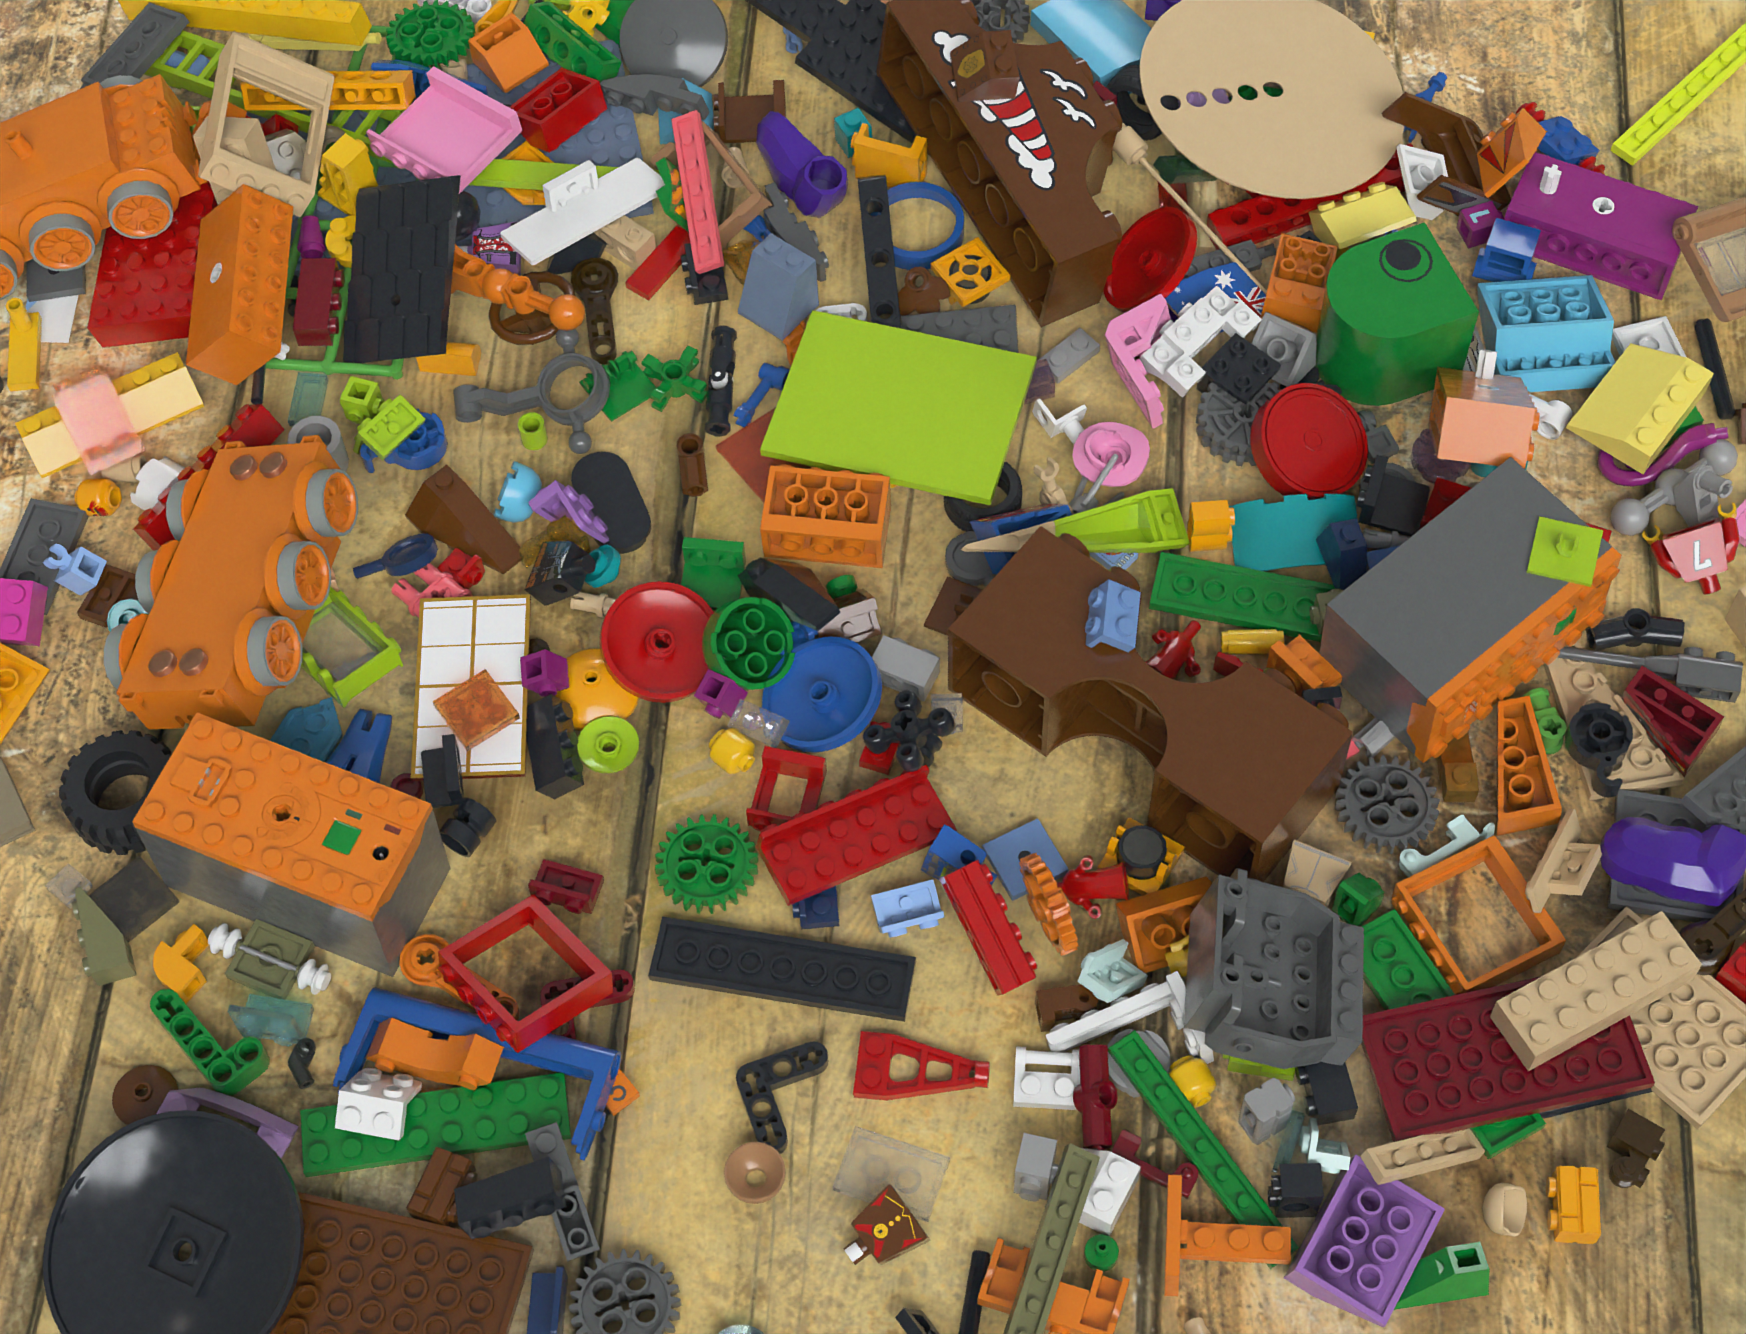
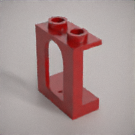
(788, 763)

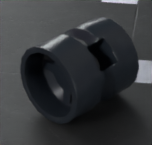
(469, 823)

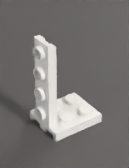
(1127, 1010)

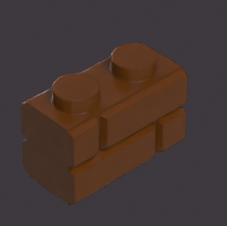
(435, 1193)

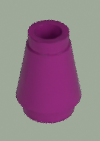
(310, 238)

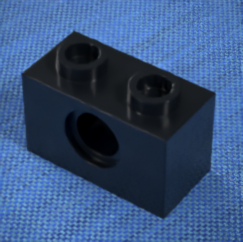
(1296, 1190)

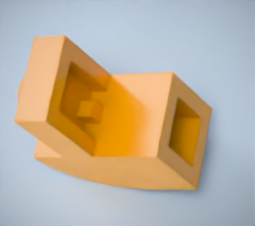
(175, 966)

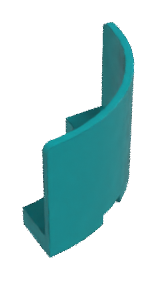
(1285, 532)

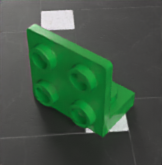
(713, 569)

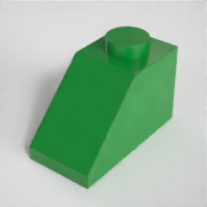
(1357, 899)

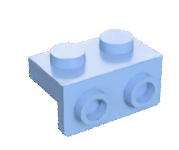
(907, 907)

